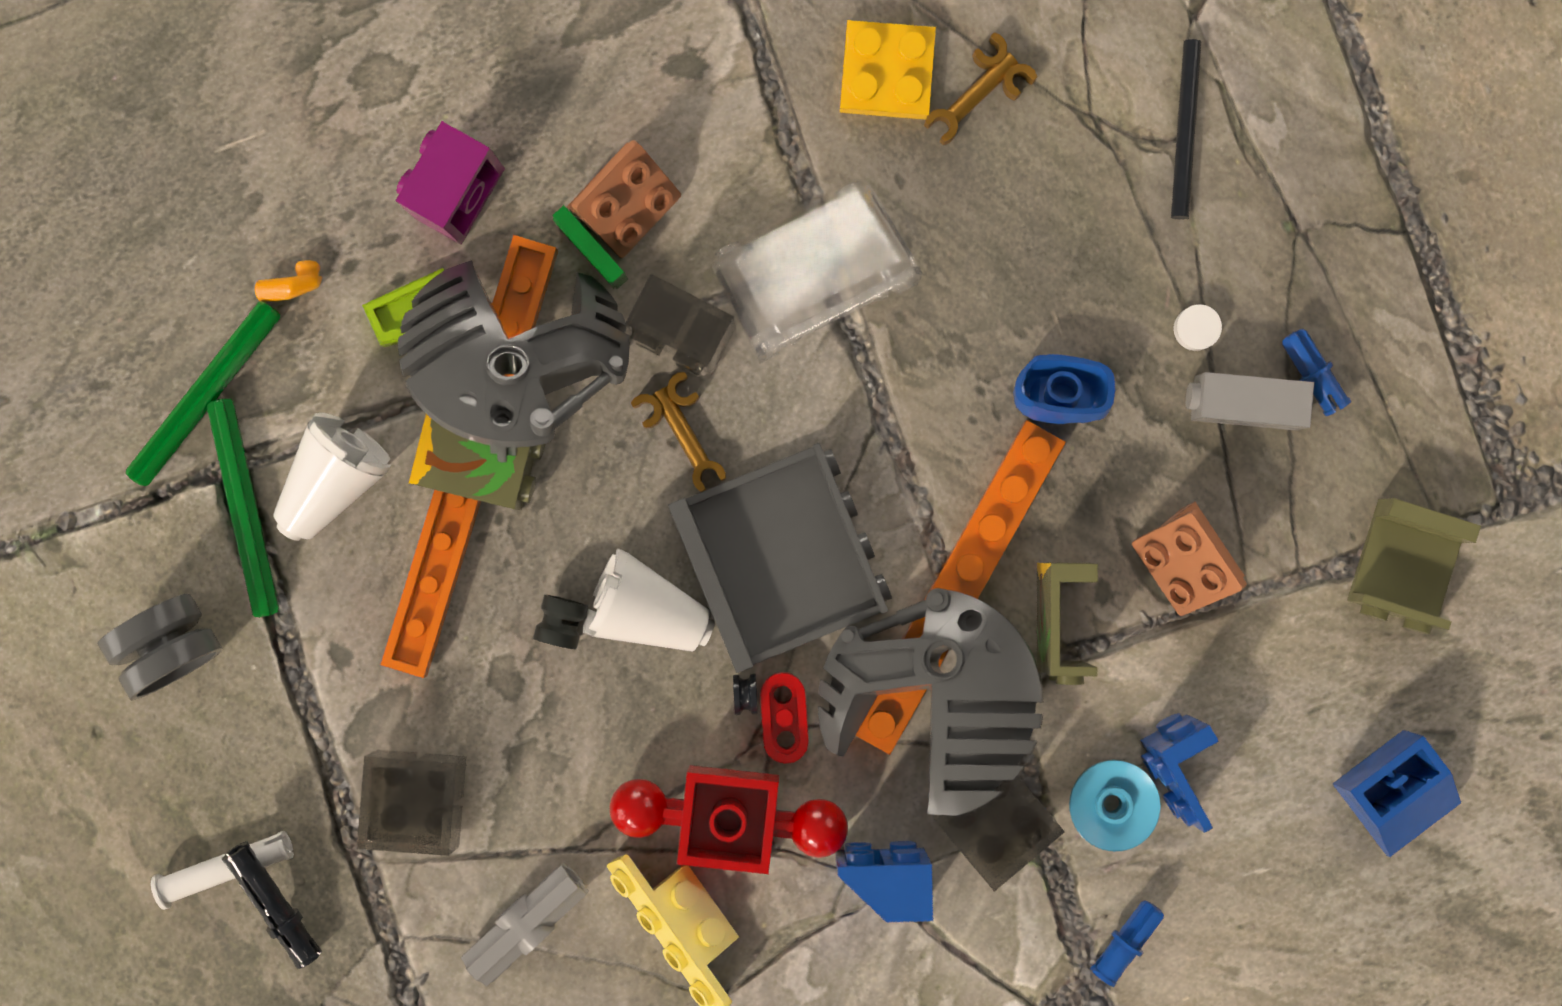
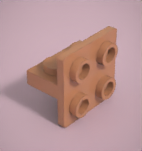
(625, 199)
(1189, 561)

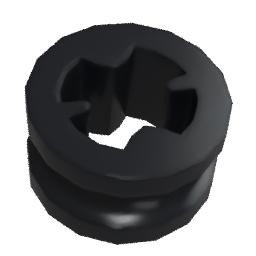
(745, 694)

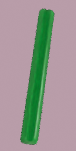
(204, 390)
(243, 507)

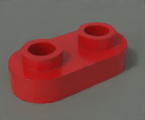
(784, 716)

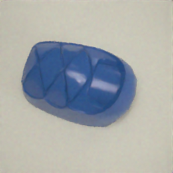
(1064, 389)

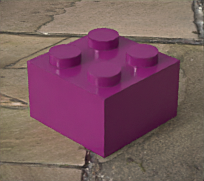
(449, 182)

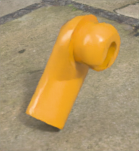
(287, 288)

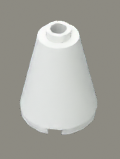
(327, 476)
(645, 608)

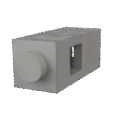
(1250, 401)

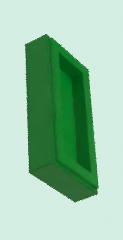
(589, 247)

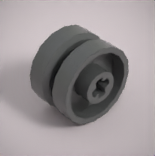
(159, 646)

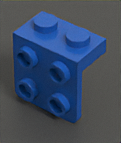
(1173, 743)

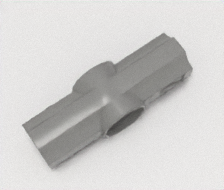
(524, 924)

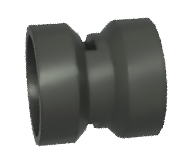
(560, 622)

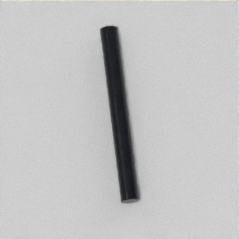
(1186, 129)

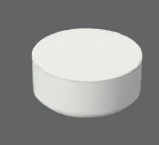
(1197, 327)

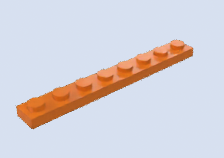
(973, 559)

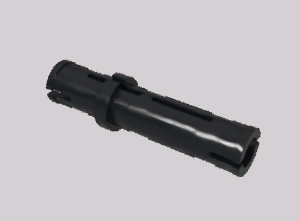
(278, 914)

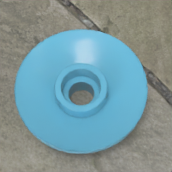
(1132, 819)

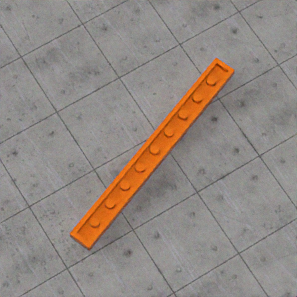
(453, 516)

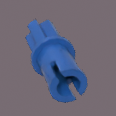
(1315, 369)
(1127, 943)

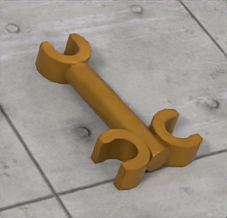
(1000, 68)
(666, 403)

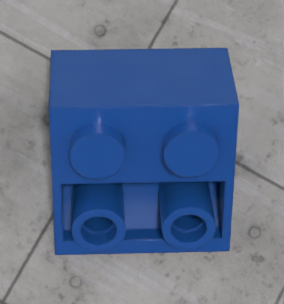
(1399, 790)
(889, 880)

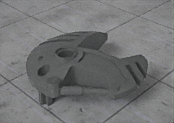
(462, 352)
(978, 709)

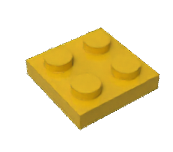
(887, 69)

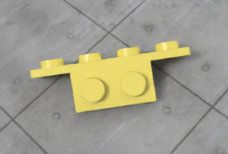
(683, 922)

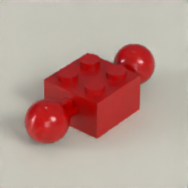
(728, 819)

